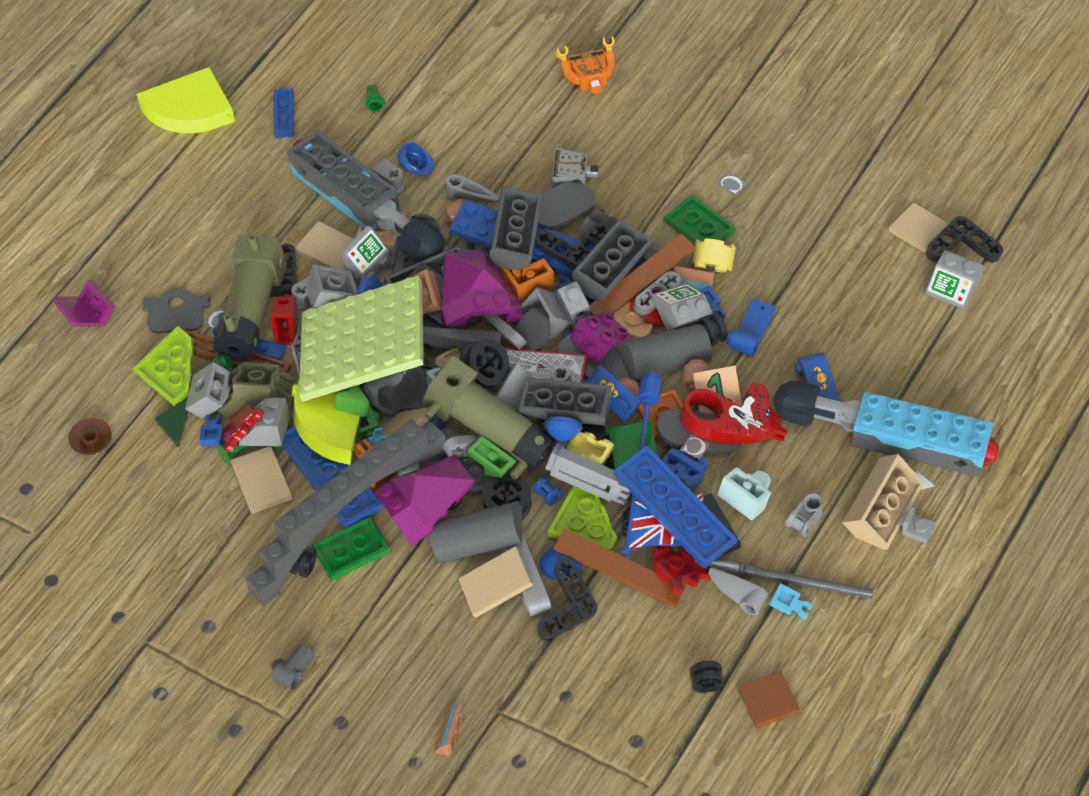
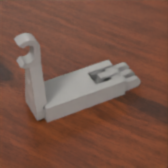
(586, 474)

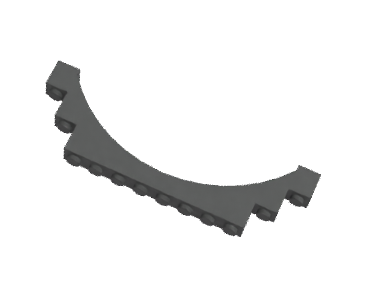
(301, 524)

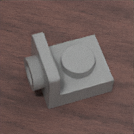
(916, 526)

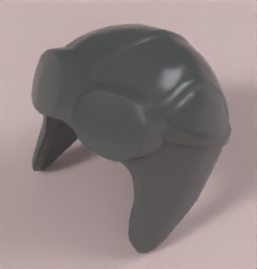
(397, 391)

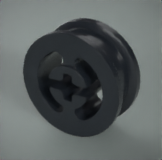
(494, 370)
(495, 492)

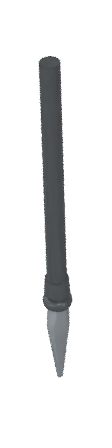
(750, 570)

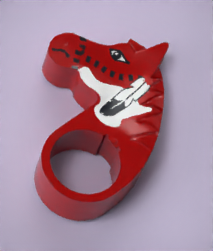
(734, 423)

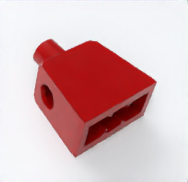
(282, 311)

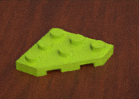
(169, 367)
(586, 517)

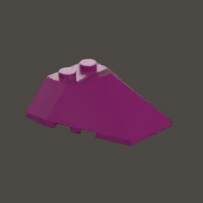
(475, 289)
(424, 496)

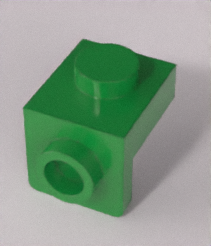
(371, 422)

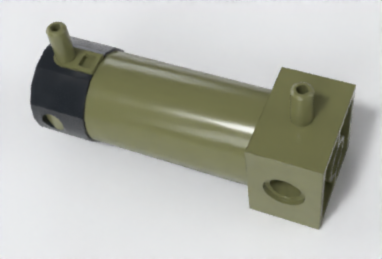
(258, 268)
(458, 395)

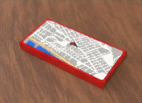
(541, 363)

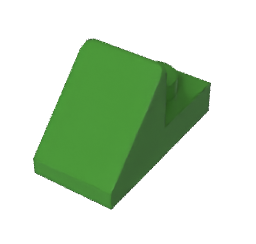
(352, 401)
(493, 459)

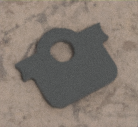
(165, 319)

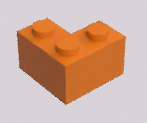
(526, 280)

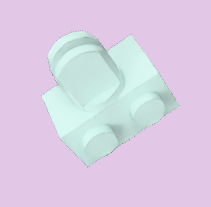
(746, 491)

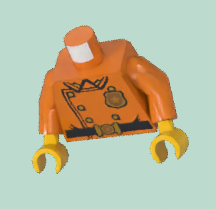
(589, 68)

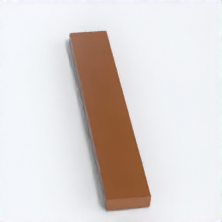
(644, 276)
(204, 348)
(615, 566)

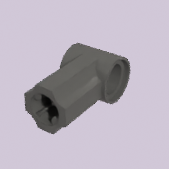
(291, 671)

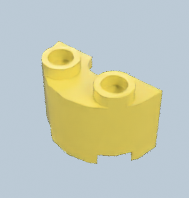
(713, 254)
(587, 446)

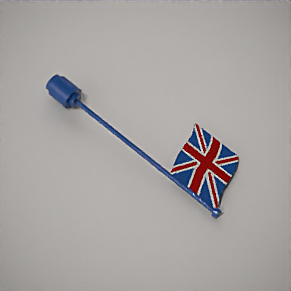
(643, 527)

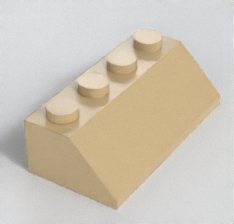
(882, 501)

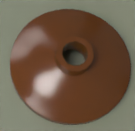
(87, 430)

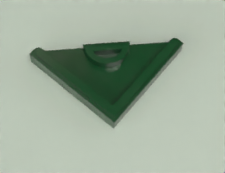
(174, 421)

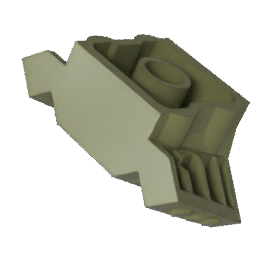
(254, 383)

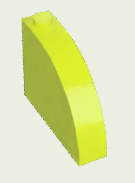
(187, 104)
(324, 427)

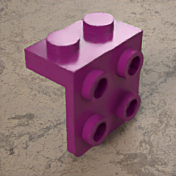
(88, 309)
(597, 334)

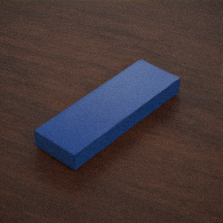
(284, 113)

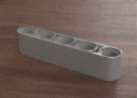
(535, 597)

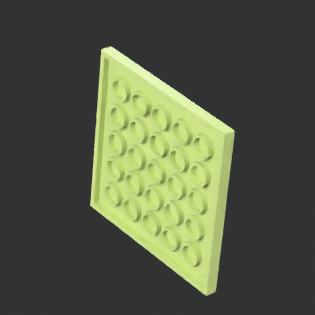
(361, 338)

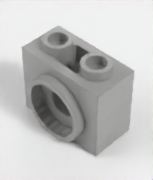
(208, 390)

